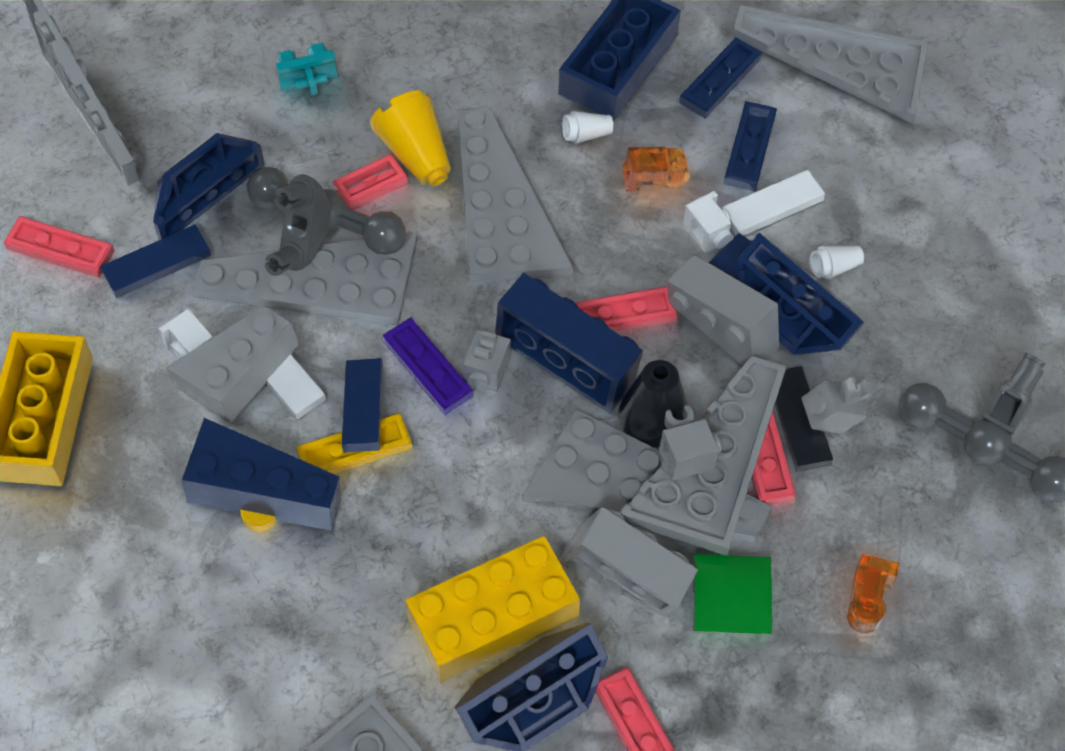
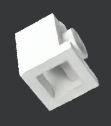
(708, 223)
(184, 334)

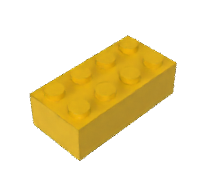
(41, 405)
(492, 608)

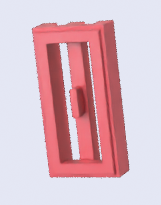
(373, 185)

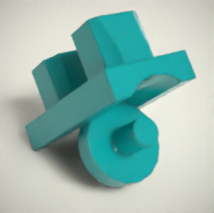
(306, 70)

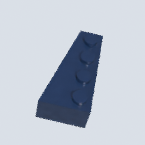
(247, 475)

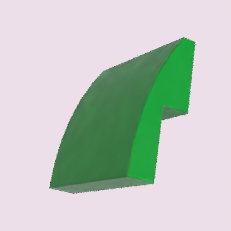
(732, 594)

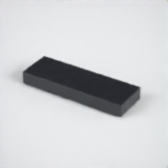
(807, 446)

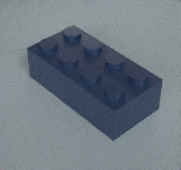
(618, 54)
(568, 342)

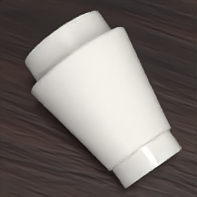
(586, 126)
(834, 260)

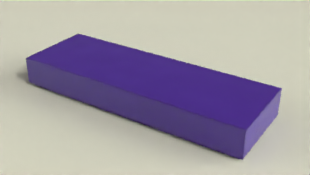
(427, 366)

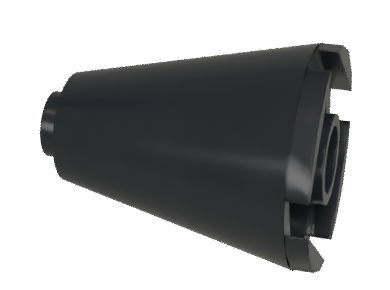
(648, 399)

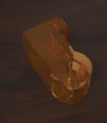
(654, 167)
(866, 602)

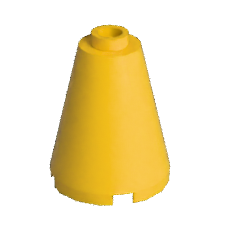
(414, 136)

